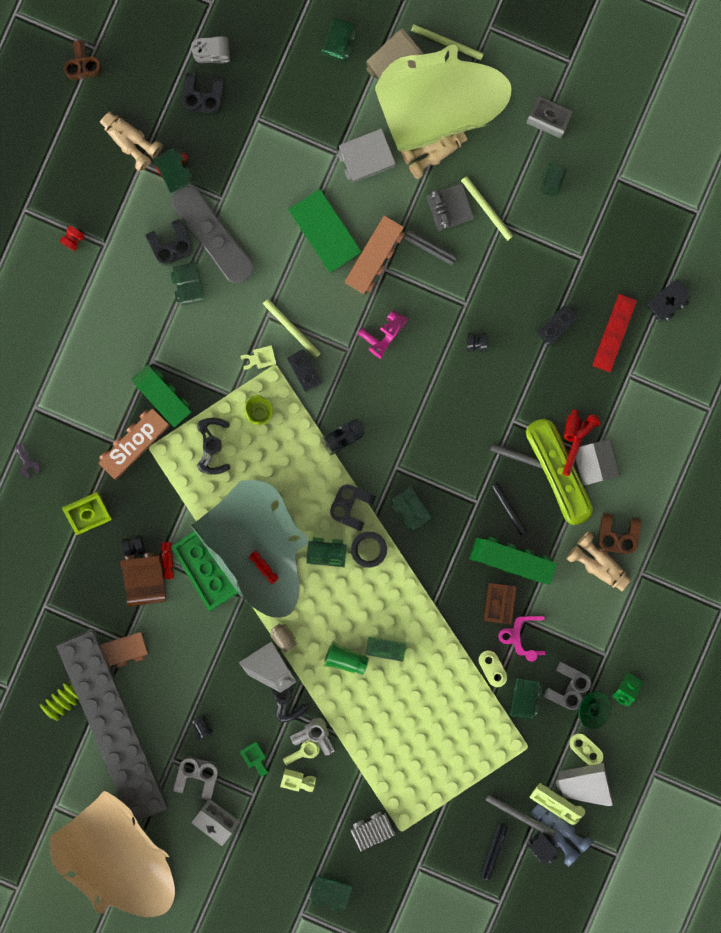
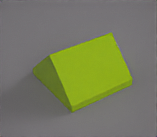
(87, 513)

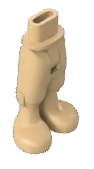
(127, 136)
(436, 151)
(602, 566)

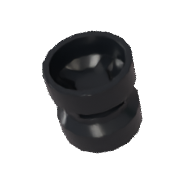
(472, 342)
(128, 546)

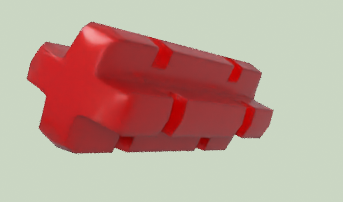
(167, 560)
(264, 568)

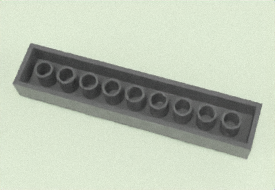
(112, 724)

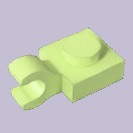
(294, 781)

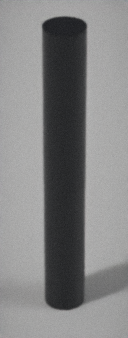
(509, 509)

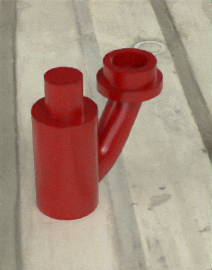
(572, 429)

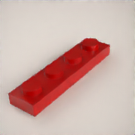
(614, 333)

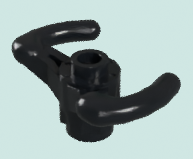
(211, 446)
(284, 697)

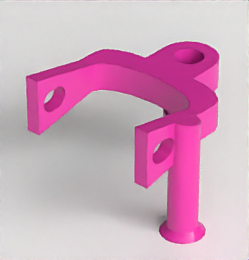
(396, 323)
(514, 633)

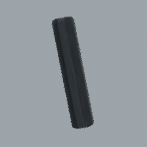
(493, 852)

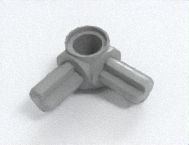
(320, 737)

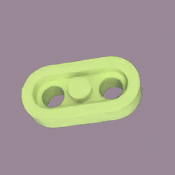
(492, 668)
(586, 749)

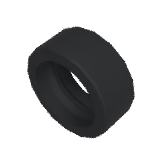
(383, 549)

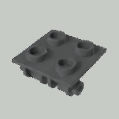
(450, 207)

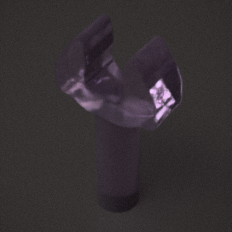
(26, 462)

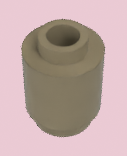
(283, 637)

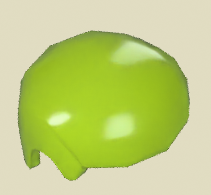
(258, 410)

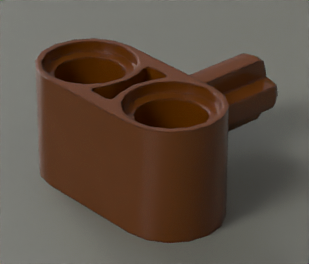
(82, 63)

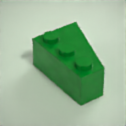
(161, 395)

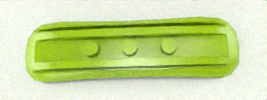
(553, 456)

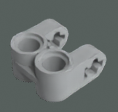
(213, 50)
(197, 774)

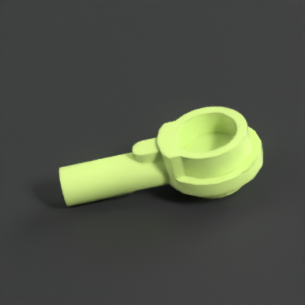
(308, 749)

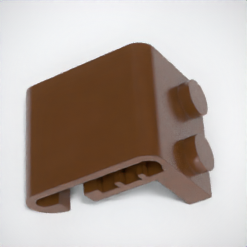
(143, 579)

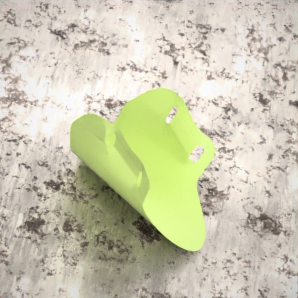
(439, 97)

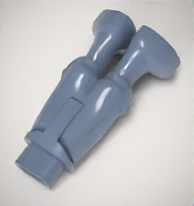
(562, 829)

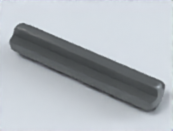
(430, 247)

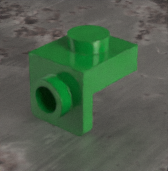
(628, 689)

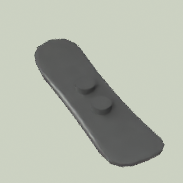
(212, 234)

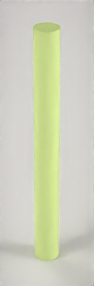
(445, 41)
(487, 208)
(291, 328)

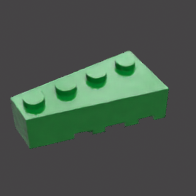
(513, 560)

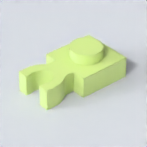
(262, 358)

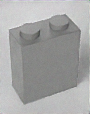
(366, 156)

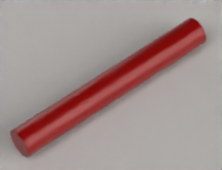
(573, 453)

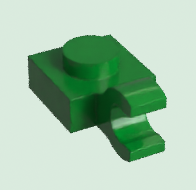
(253, 757)

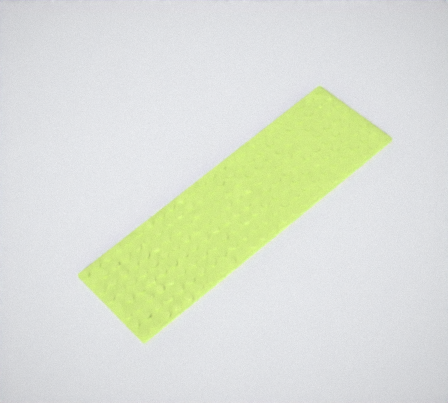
(411, 725)

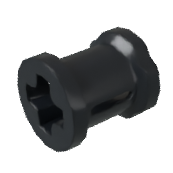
(201, 726)

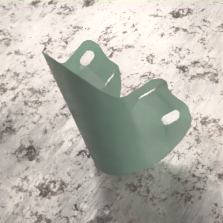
(245, 525)

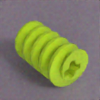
(60, 702)

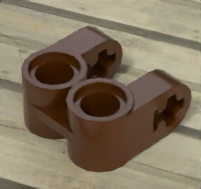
(605, 530)

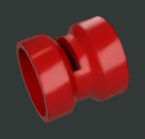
(70, 242)

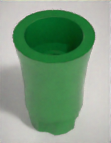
(345, 659)

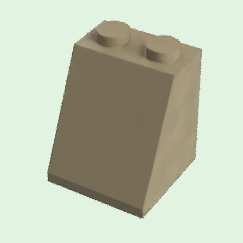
(398, 46)

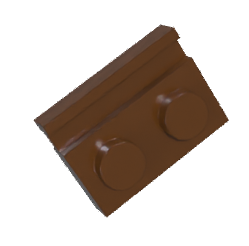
(499, 603)

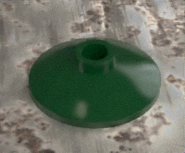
(594, 710)

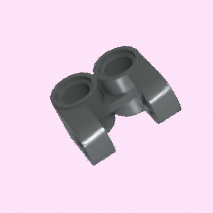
(572, 689)

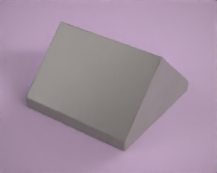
(549, 117)
(596, 463)

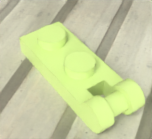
(557, 804)

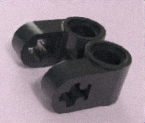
(203, 98)
(172, 247)
(342, 437)
(348, 504)

